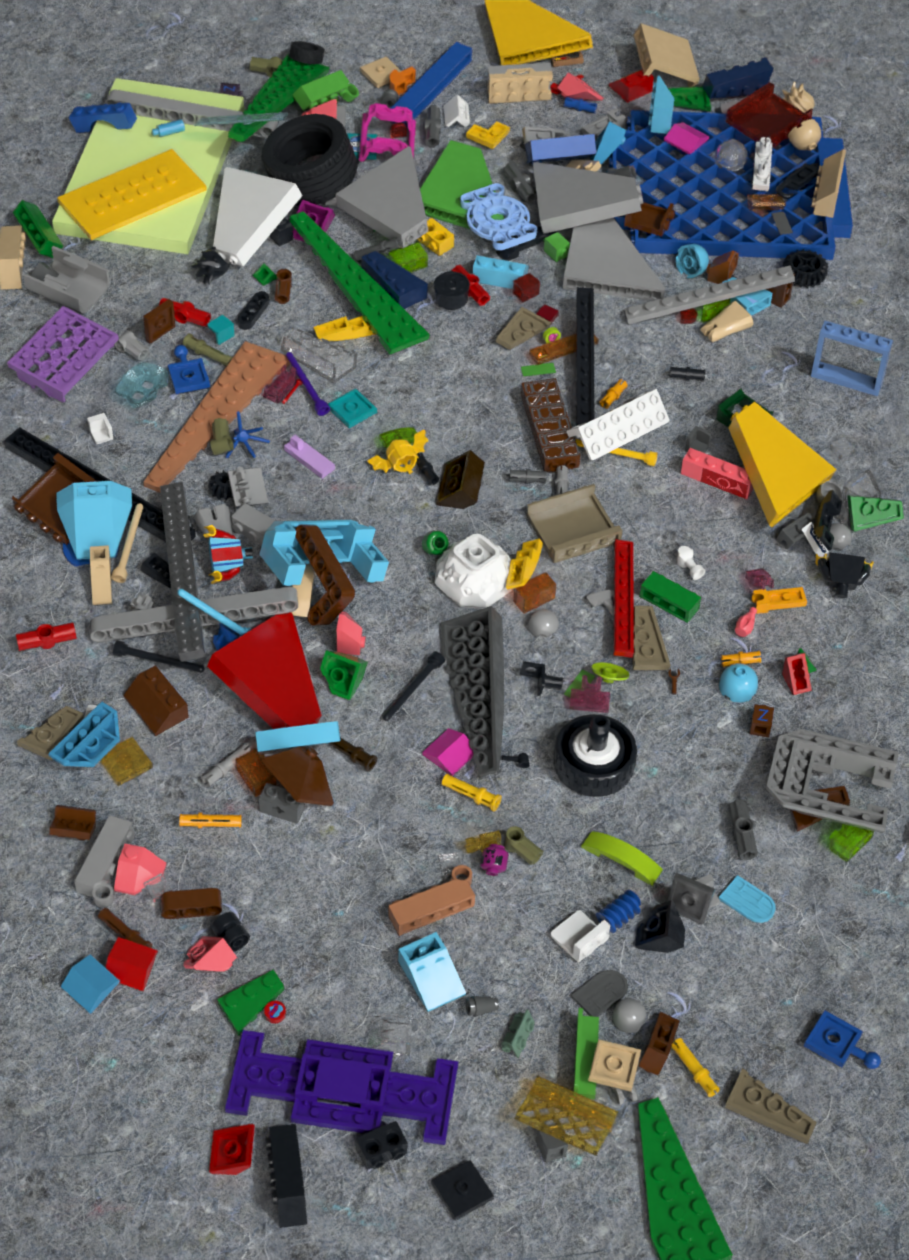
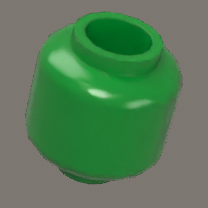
(435, 542)

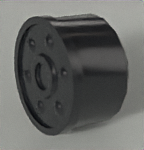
(451, 290)

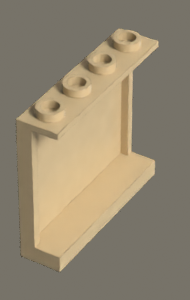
(665, 53)

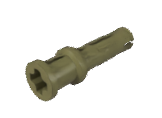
(200, 347)

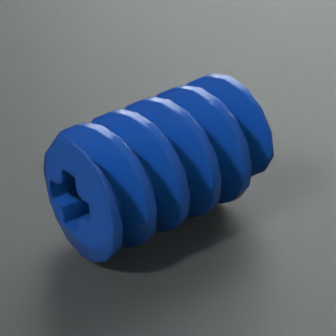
(620, 910)

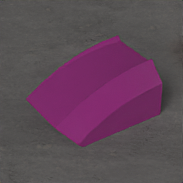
(320, 215)

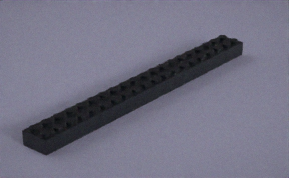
(42, 454)

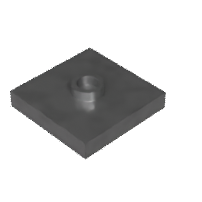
(691, 897)

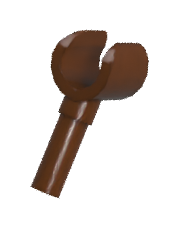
(674, 681)

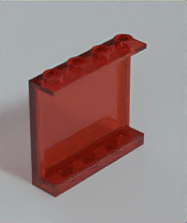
(766, 116)

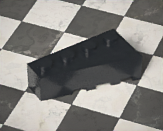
(287, 1175)

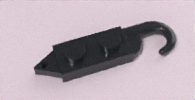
(798, 179)

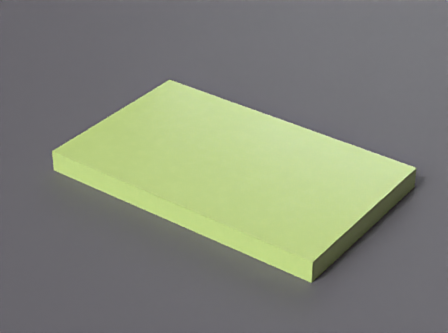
(114, 150)

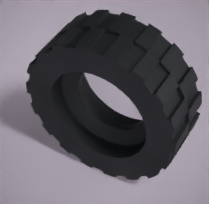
(306, 52)

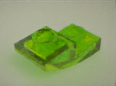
(400, 433)

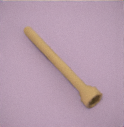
(120, 573)

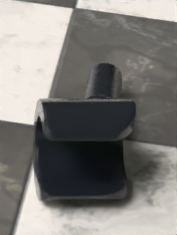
(522, 759)

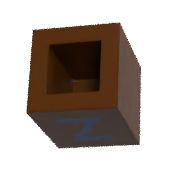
(761, 720)

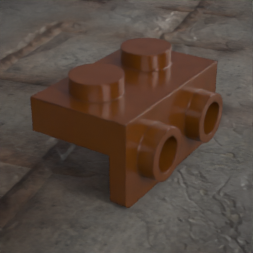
(73, 822)

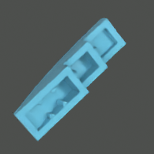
(297, 736)

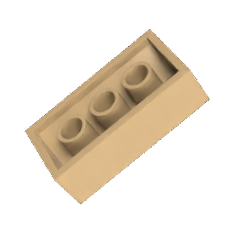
(828, 184)

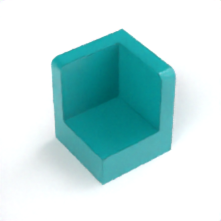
(222, 328)

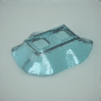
(136, 377)

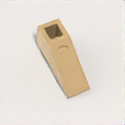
(101, 575)

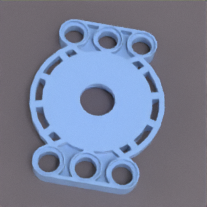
(493, 229)

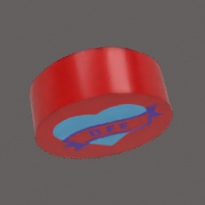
(275, 1012)

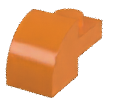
(400, 80)

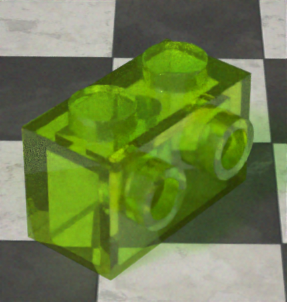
(410, 258)

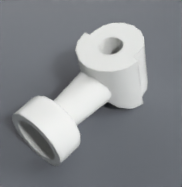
(685, 559)

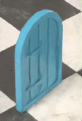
(748, 900)

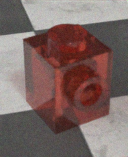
(526, 287)

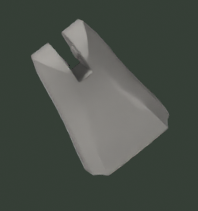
(220, 520)

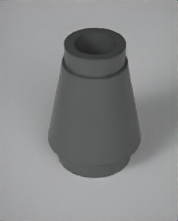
(481, 1005)

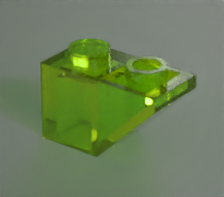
(711, 310)

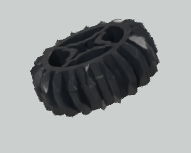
(808, 267)

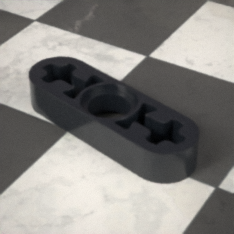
(246, 318)

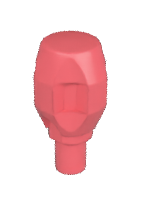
(746, 623)

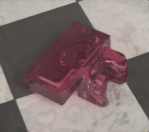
(590, 697)

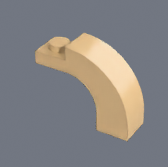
(305, 592)

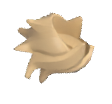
(799, 98)

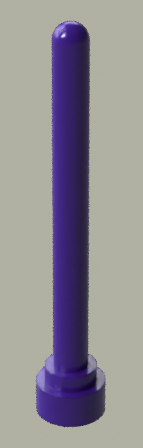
(321, 406)

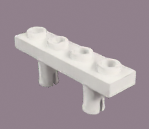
(762, 165)

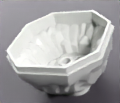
(473, 572)

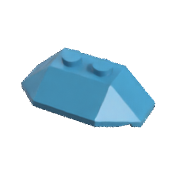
(89, 739)

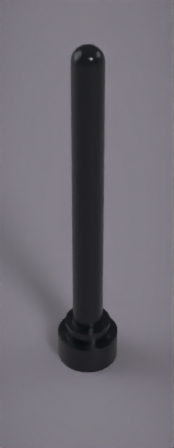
(121, 648)
(435, 661)

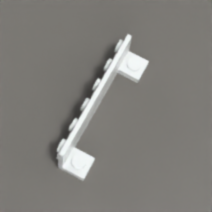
(621, 424)

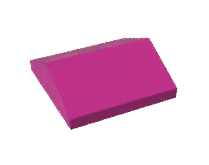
(685, 137)
(450, 751)

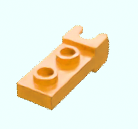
(778, 599)

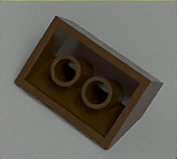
(461, 481)

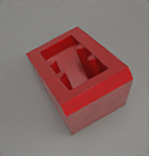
(796, 674)

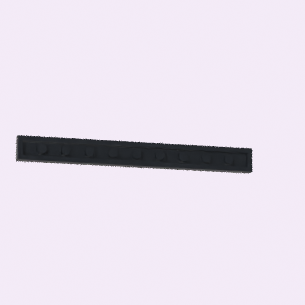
(584, 355)

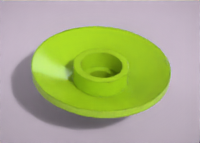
(610, 672)

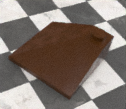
(301, 775)

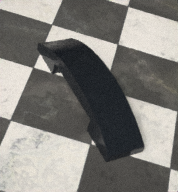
(513, 252)
(823, 519)

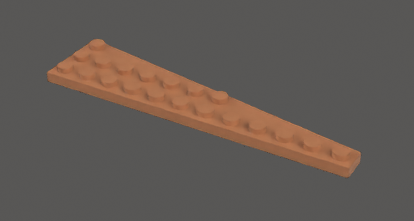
(232, 392)

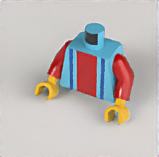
(225, 554)

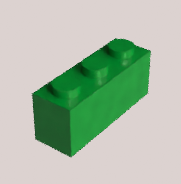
(670, 596)

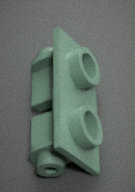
(522, 1026)

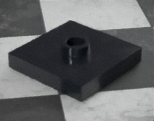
(462, 1190)

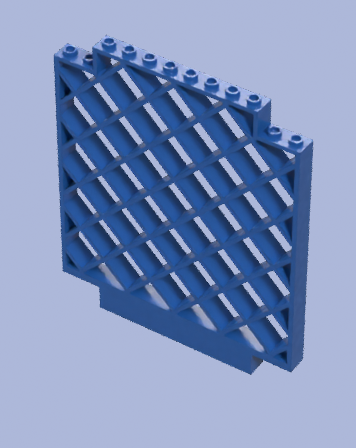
(741, 241)

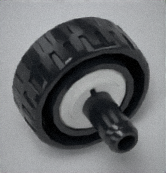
(595, 755)

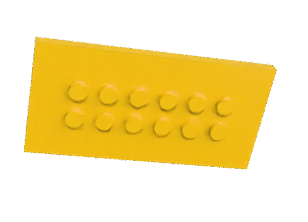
(131, 194)

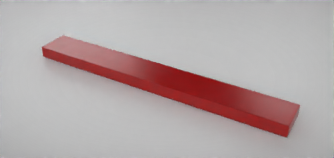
(623, 599)

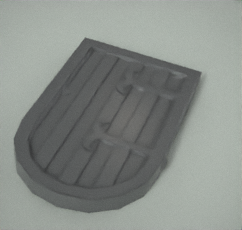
(601, 992)

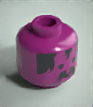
(494, 859)

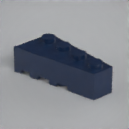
(738, 80)
(395, 280)

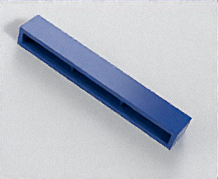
(435, 80)

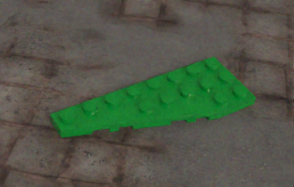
(677, 1208)

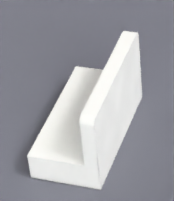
(456, 110)

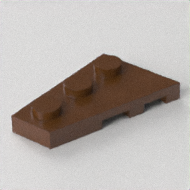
(835, 794)

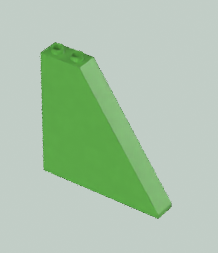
(455, 173)

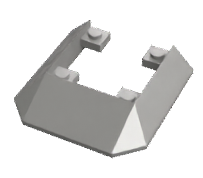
(805, 751)

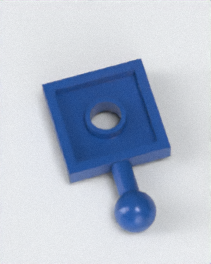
(192, 367)
(839, 1051)

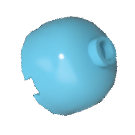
(692, 260)
(738, 682)

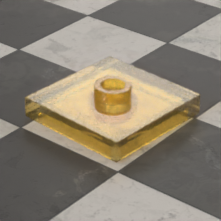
(126, 761)

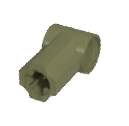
(265, 65)
(221, 438)
(522, 846)

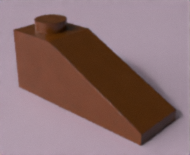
(659, 1044)

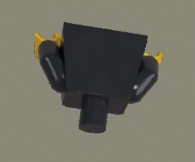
(843, 571)

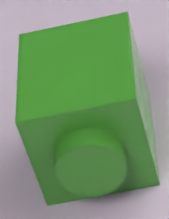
(556, 246)

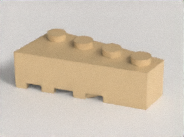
(11, 256)

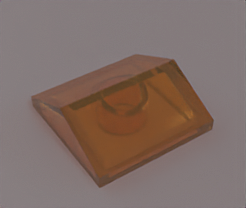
(765, 202)

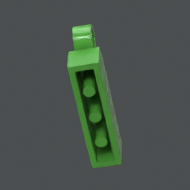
(325, 89)

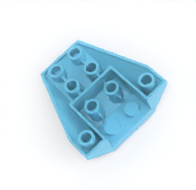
(94, 515)

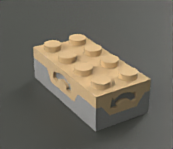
(519, 82)

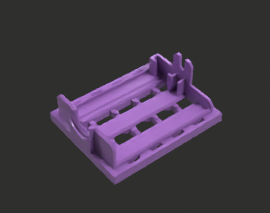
(97, 343)

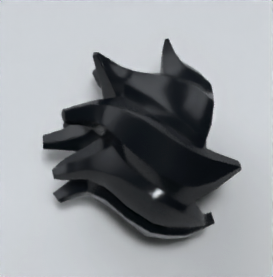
(211, 265)

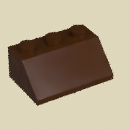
(156, 701)

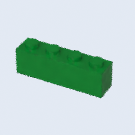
(37, 228)

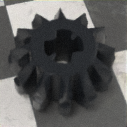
(220, 485)

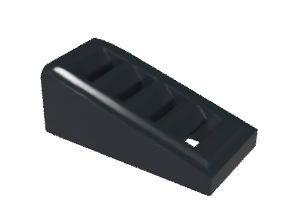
(147, 568)

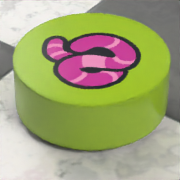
(551, 334)

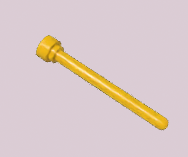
(649, 458)

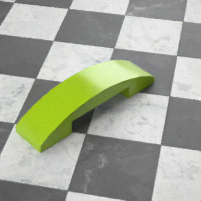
(624, 854)

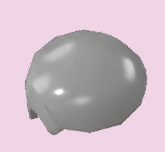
(825, 487)
(842, 536)
(543, 623)
(629, 1015)

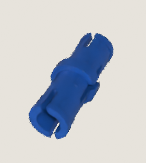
(580, 105)

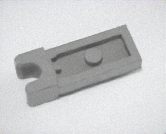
(598, 125)

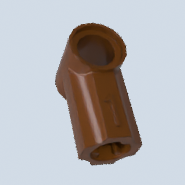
(283, 286)

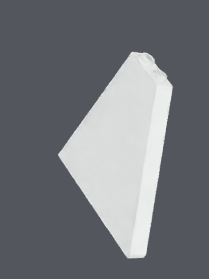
(249, 212)

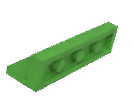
(585, 1050)

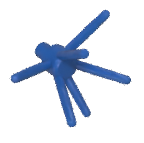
(243, 435)

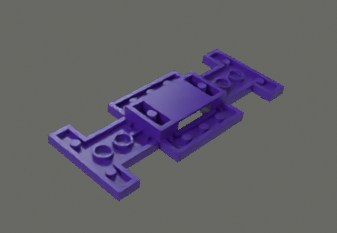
(342, 1075)

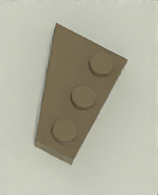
(521, 328)
(50, 734)

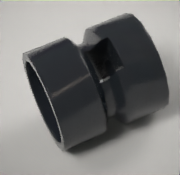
(230, 928)

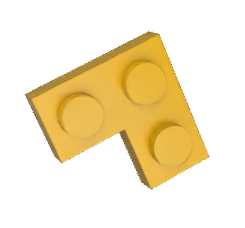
(490, 137)

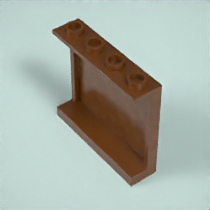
(40, 500)

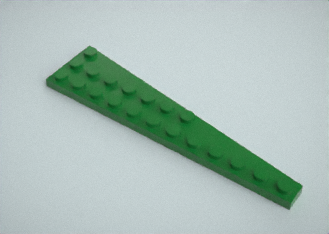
(278, 93)
(386, 317)

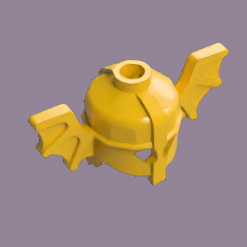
(399, 453)

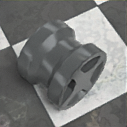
(389, 97)

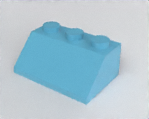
(497, 271)

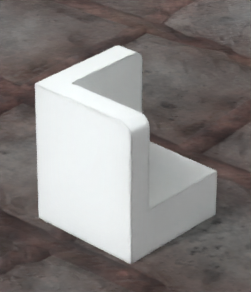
(100, 428)

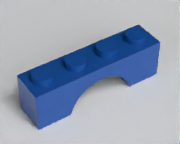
(119, 115)

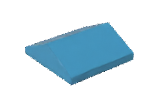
(89, 983)

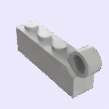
(251, 523)
(103, 860)

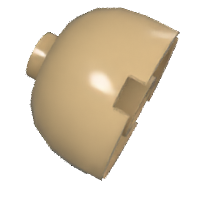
(806, 136)

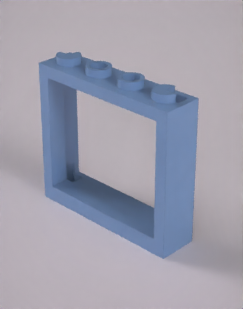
(844, 376)

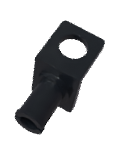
(543, 679)

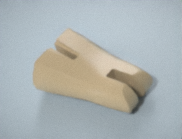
(728, 321)

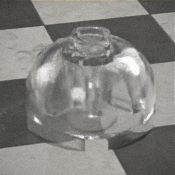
(731, 155)

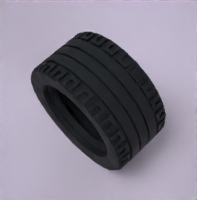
(306, 138)

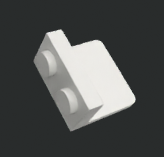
(580, 935)

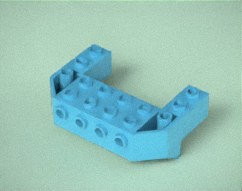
(346, 538)

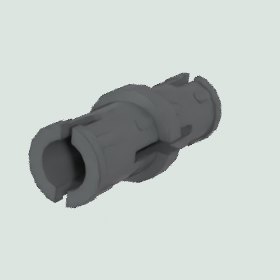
(528, 476)

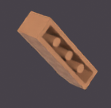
(434, 903)

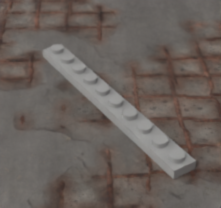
(709, 294)

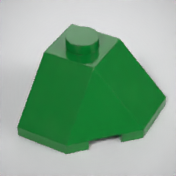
(343, 673)

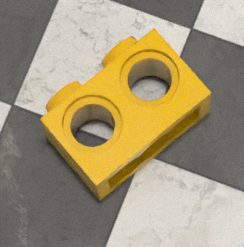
(437, 238)

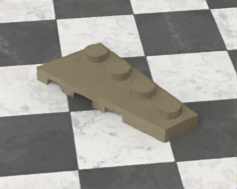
(648, 641)
(759, 1104)

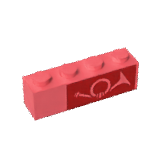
(717, 473)

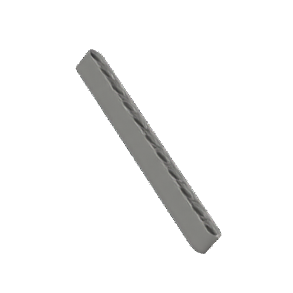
(175, 110)
(162, 618)

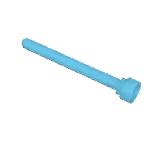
(213, 613)

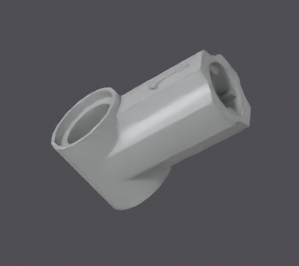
(130, 344)

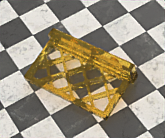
(573, 1105)

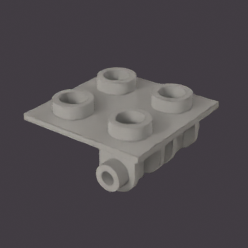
(247, 486)

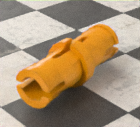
(613, 393)
(744, 658)

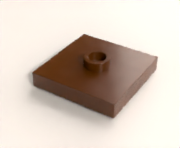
(159, 321)

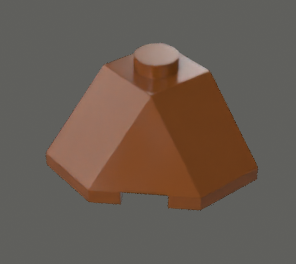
(722, 267)

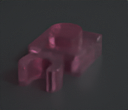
(760, 578)

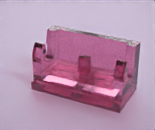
(281, 385)

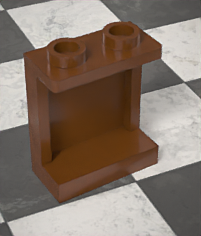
(651, 219)

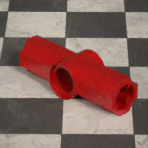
(476, 291)
(186, 312)
(46, 636)

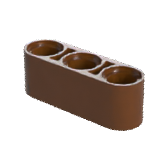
(191, 903)

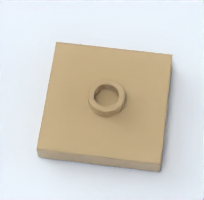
(379, 71)
(614, 1065)

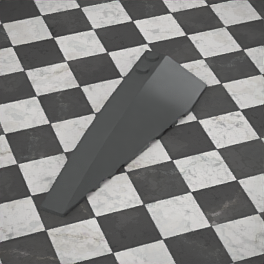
(476, 670)

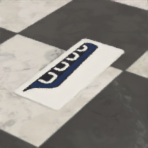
(814, 541)

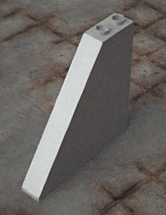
(580, 196)
(388, 199)
(609, 263)

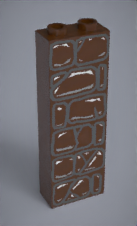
(549, 424)

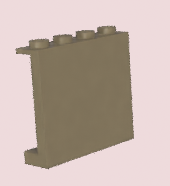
(572, 524)

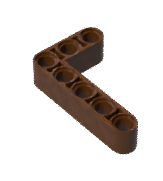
(329, 571)

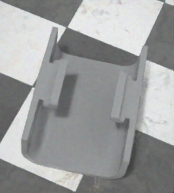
(78, 282)

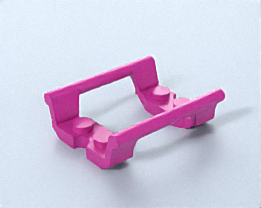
(382, 144)

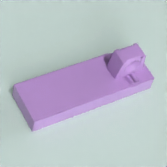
(309, 457)

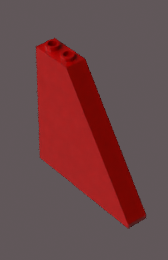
(270, 673)

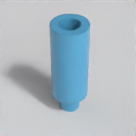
(169, 128)

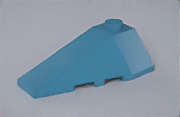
(608, 142)

